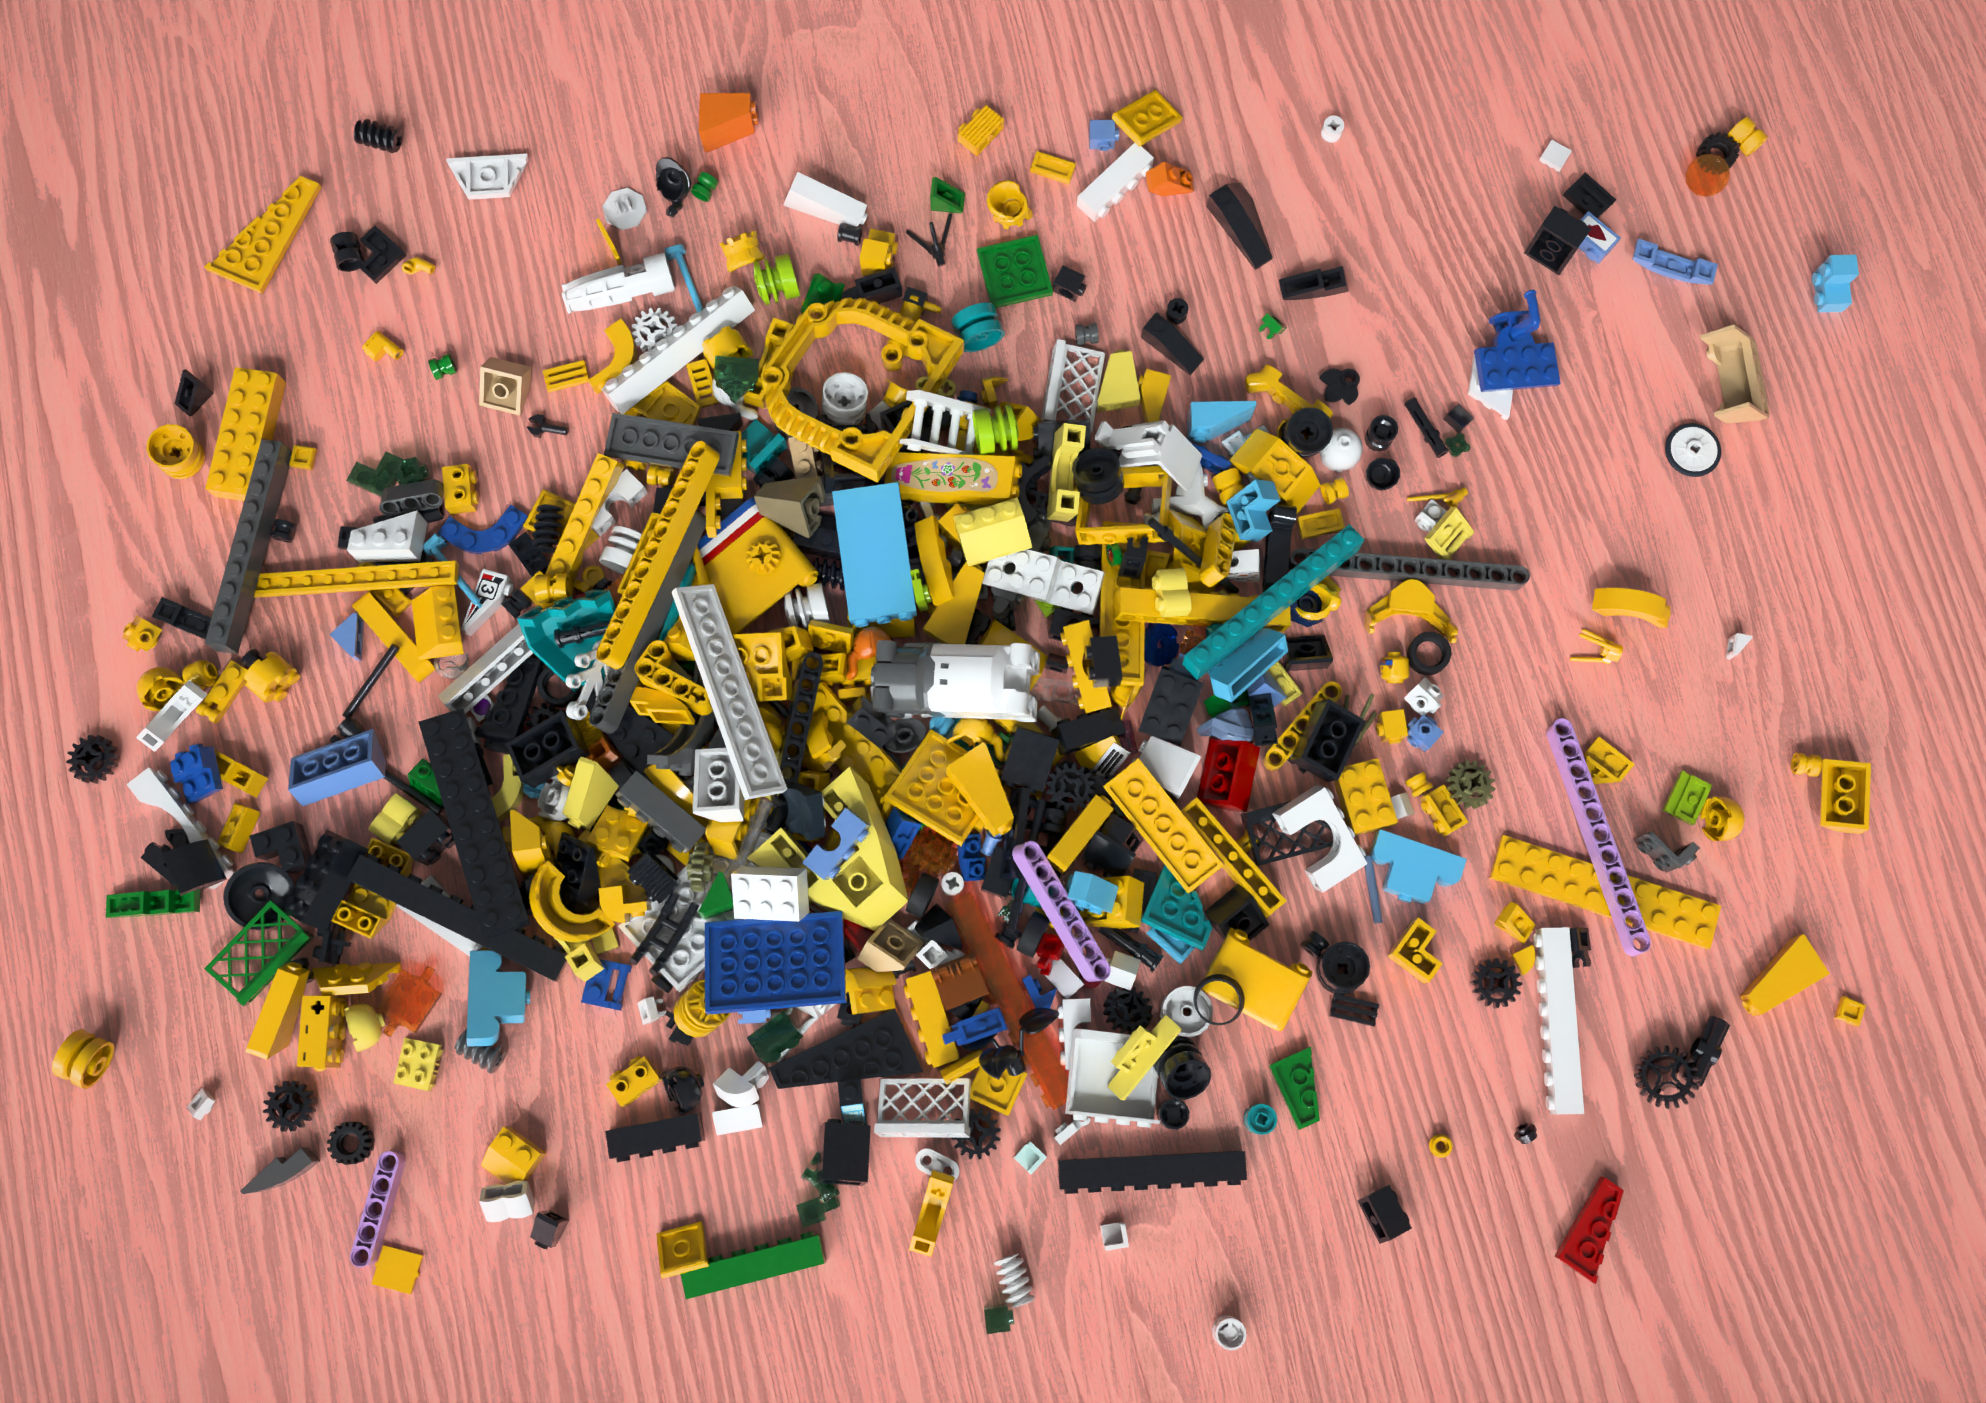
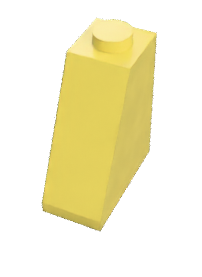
(1119, 384)
(588, 794)

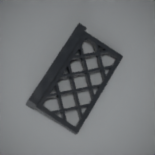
(1265, 814)

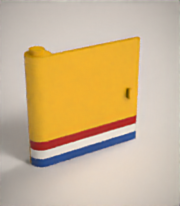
(740, 590)

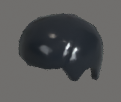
(1382, 473)

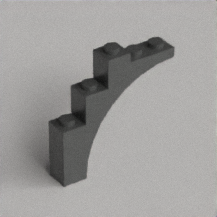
(680, 750)

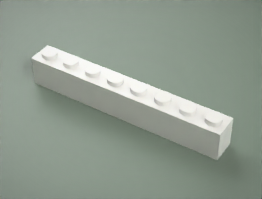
(676, 350)
(1559, 1021)

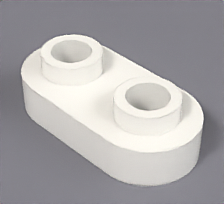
(938, 1162)

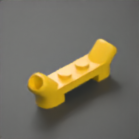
(1269, 381)

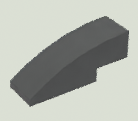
(282, 1171)

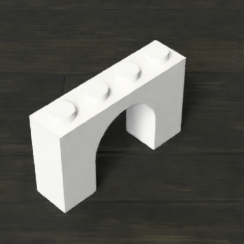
(1344, 855)

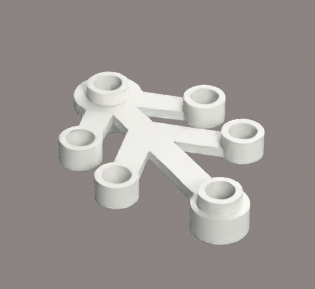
(577, 709)

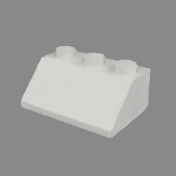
(716, 787)

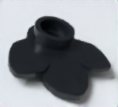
(1338, 387)

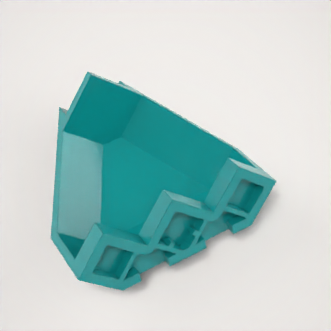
(540, 623)

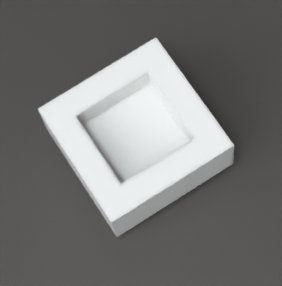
(201, 1104)

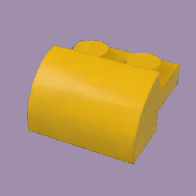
(870, 990)

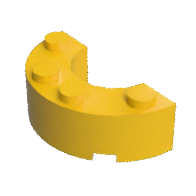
(553, 915)

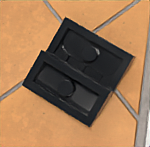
(193, 866)

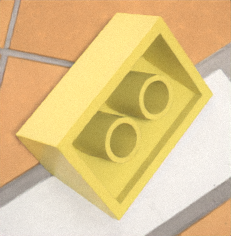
(992, 532)

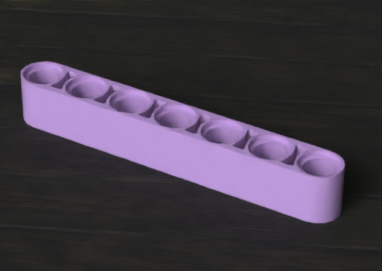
(1052, 905)

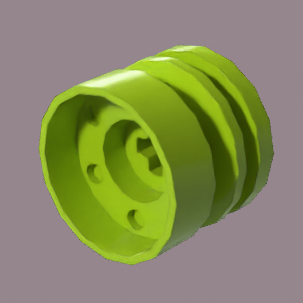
(776, 279)
(995, 429)

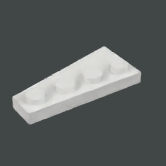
(455, 939)

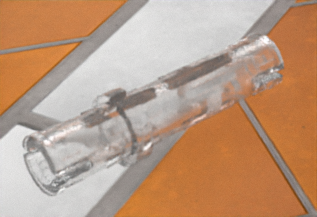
(754, 830)

